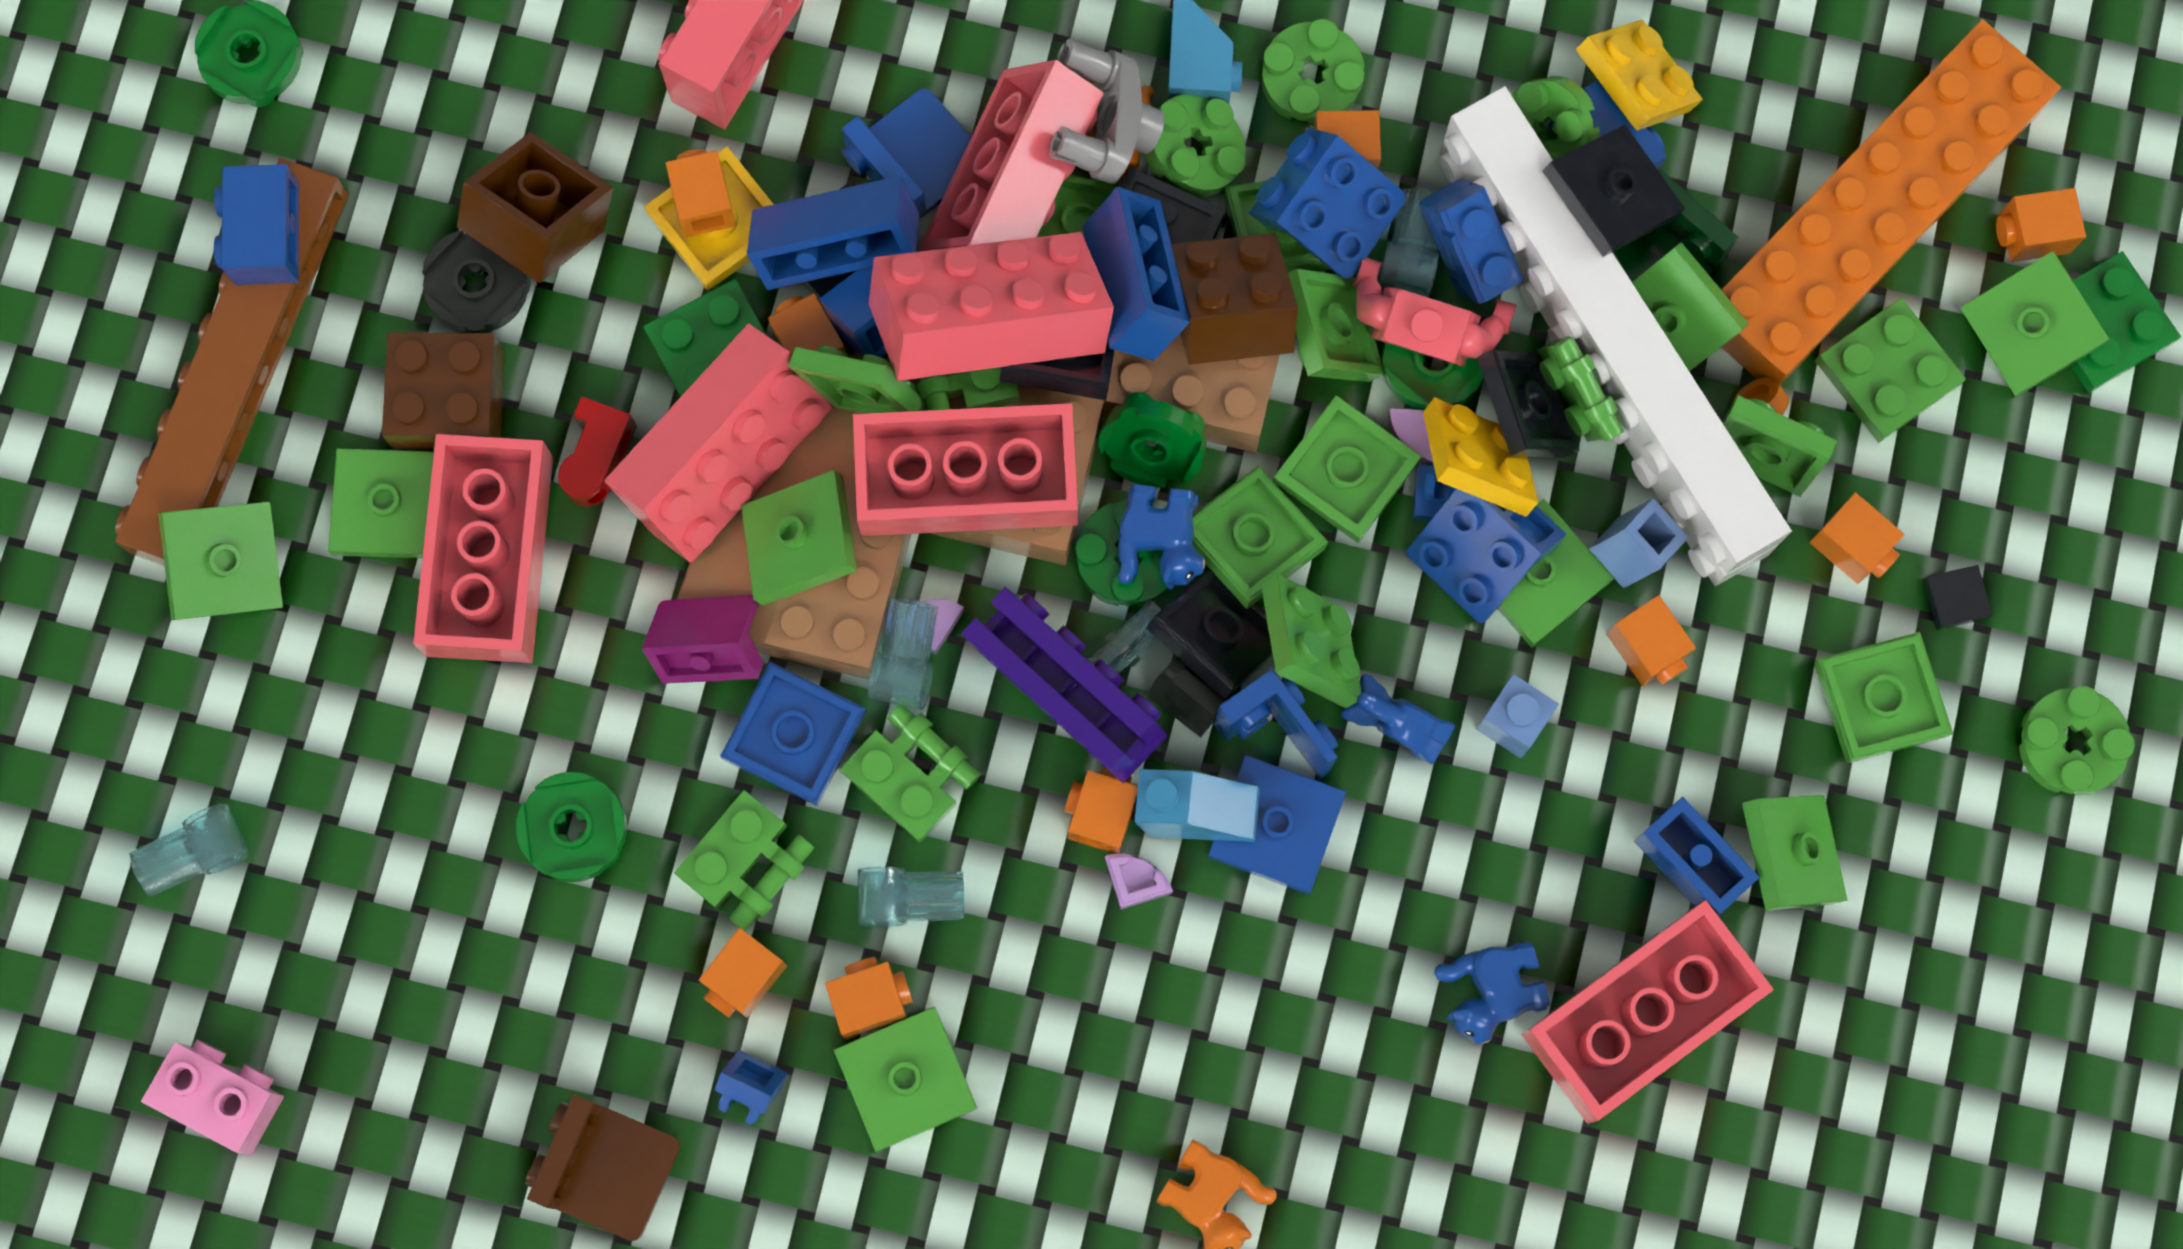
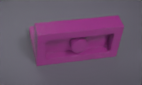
(703, 640)

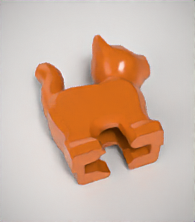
(1214, 1185)

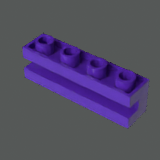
(1066, 685)

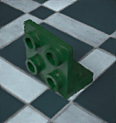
(1695, 227)

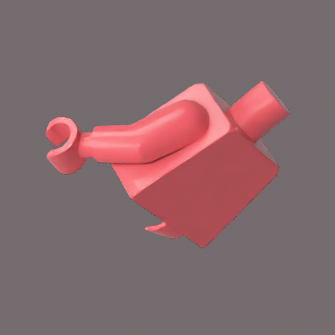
(1425, 323)

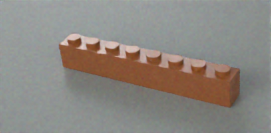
(227, 379)

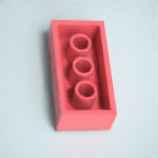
(721, 53)
(1006, 174)
(989, 305)
(718, 444)
(965, 469)
(483, 548)
(1647, 1012)

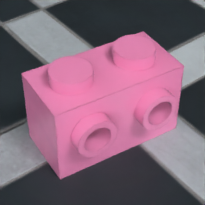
(213, 1097)

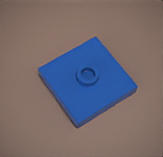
(793, 733)
(1291, 829)

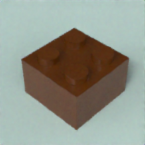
(534, 207)
(1236, 299)
(441, 388)

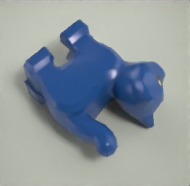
(1160, 530)
(1399, 720)
(1499, 985)

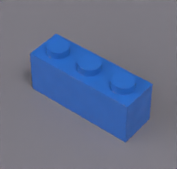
(832, 232)
(1138, 271)

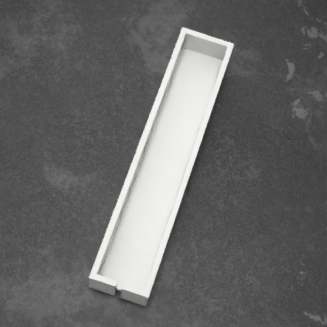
(1664, 414)

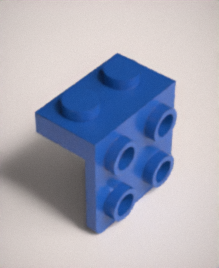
(911, 141)
(1329, 201)

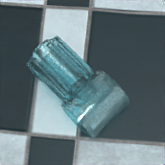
(1412, 253)
(902, 668)
(203, 845)
(893, 897)

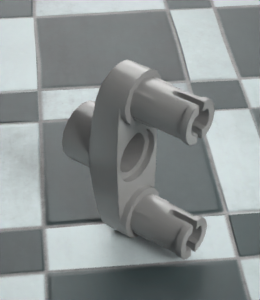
(1122, 118)

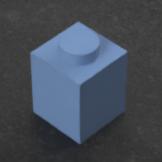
(1638, 543)
(1517, 716)

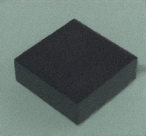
(1957, 597)

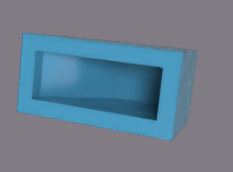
(1200, 56)
(1195, 806)

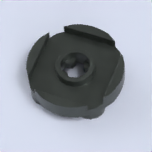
(477, 310)

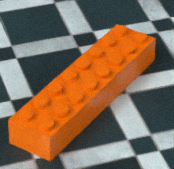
(1883, 200)

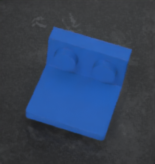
(1482, 550)
(1268, 695)

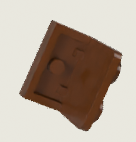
(602, 1168)

